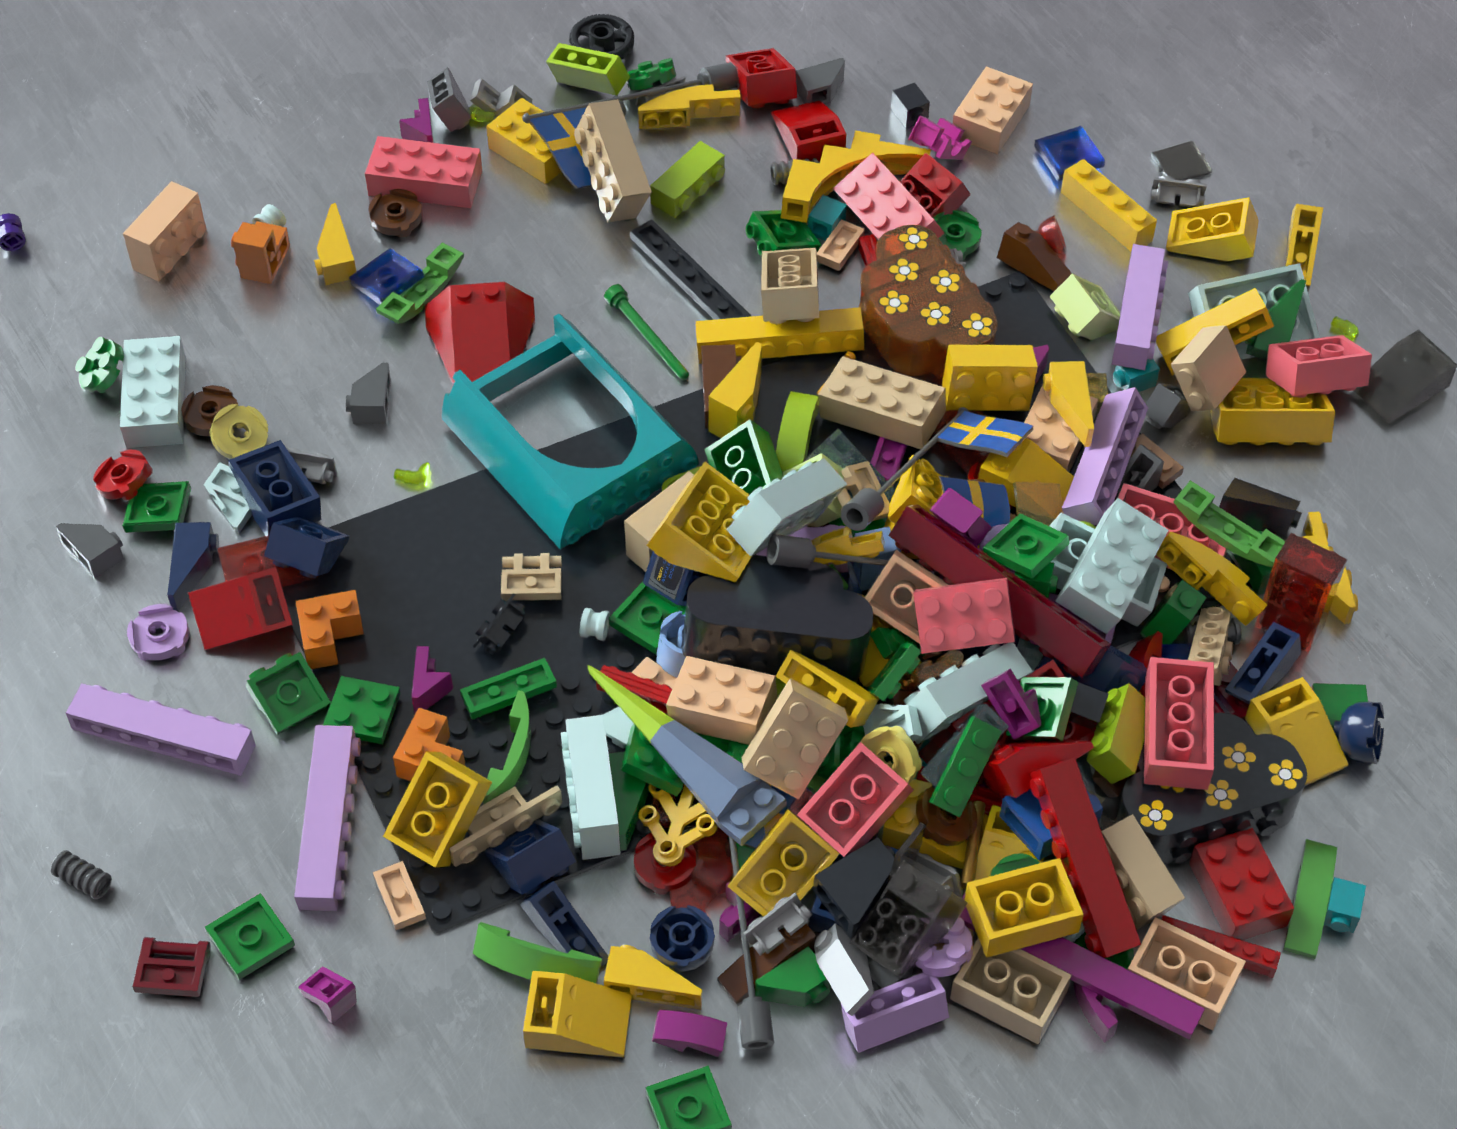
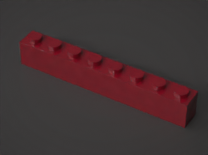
(1033, 613)

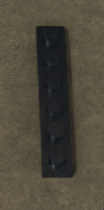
(686, 272)

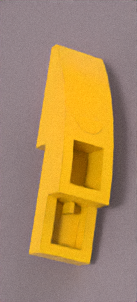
(681, 105)
(843, 543)
(1213, 572)
(1344, 602)

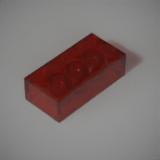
(1301, 589)

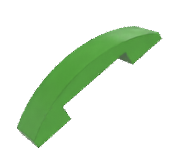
(439, 270)
(1226, 529)
(520, 724)
(1311, 898)
(522, 957)

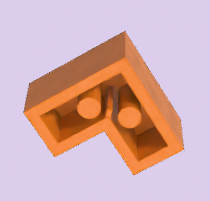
(260, 250)
(323, 621)
(425, 734)

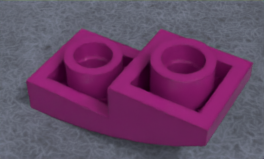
(1099, 1016)
(686, 1029)

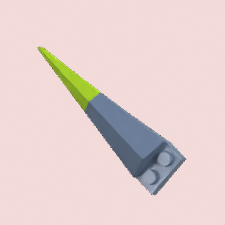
(721, 785)

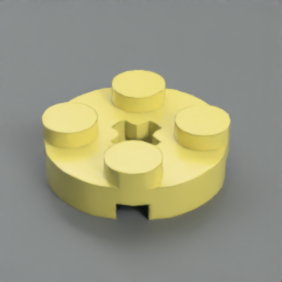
(240, 417)
(901, 748)

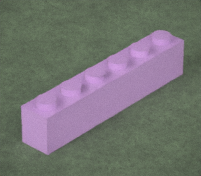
(1140, 307)
(1107, 458)
(161, 728)
(326, 818)

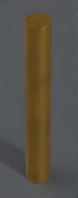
(972, 847)

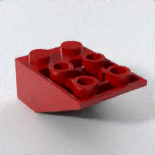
(808, 129)
(935, 187)
(240, 608)

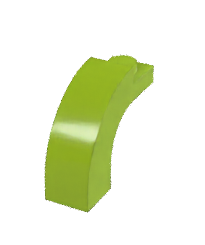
(796, 429)

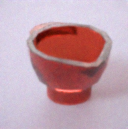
(1052, 234)

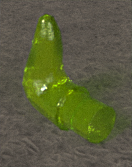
(481, 115)
(1347, 327)
(412, 477)

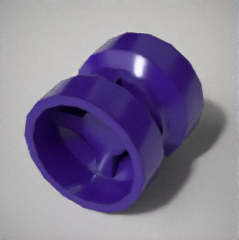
(11, 232)

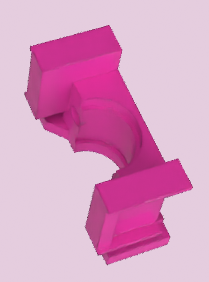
(940, 137)

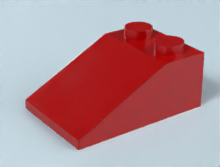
(764, 77)
(1011, 763)

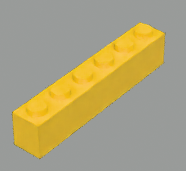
(832, 332)

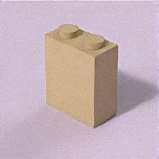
(1208, 368)

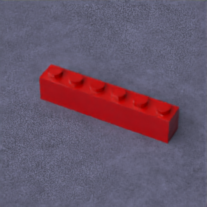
(1084, 857)

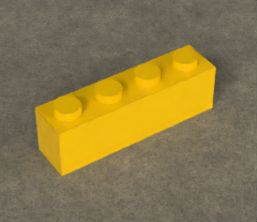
(1108, 205)
(1242, 315)

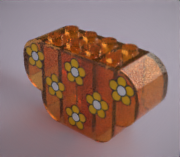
(921, 302)

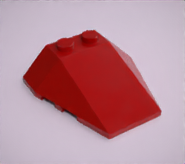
(479, 326)

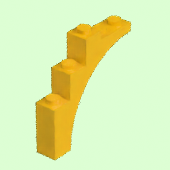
(812, 180)

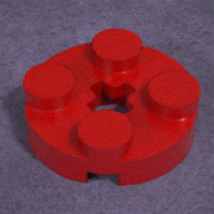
(122, 476)
(662, 878)

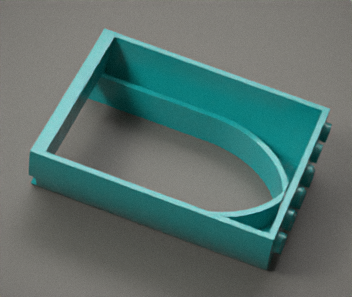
(559, 496)

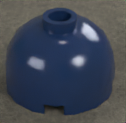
(1361, 732)
(682, 938)

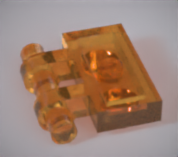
(928, 669)

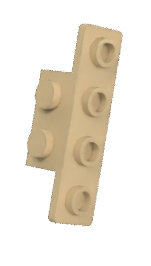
(1212, 642)
(502, 818)

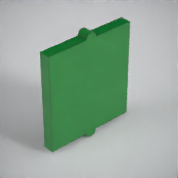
(1338, 697)

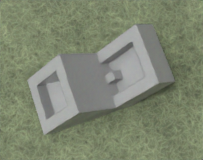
(491, 100)

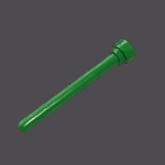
(618, 298)

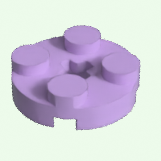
(160, 647)
(954, 954)

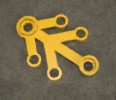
(680, 817)

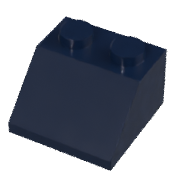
(304, 546)
(531, 857)

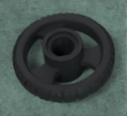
(602, 34)

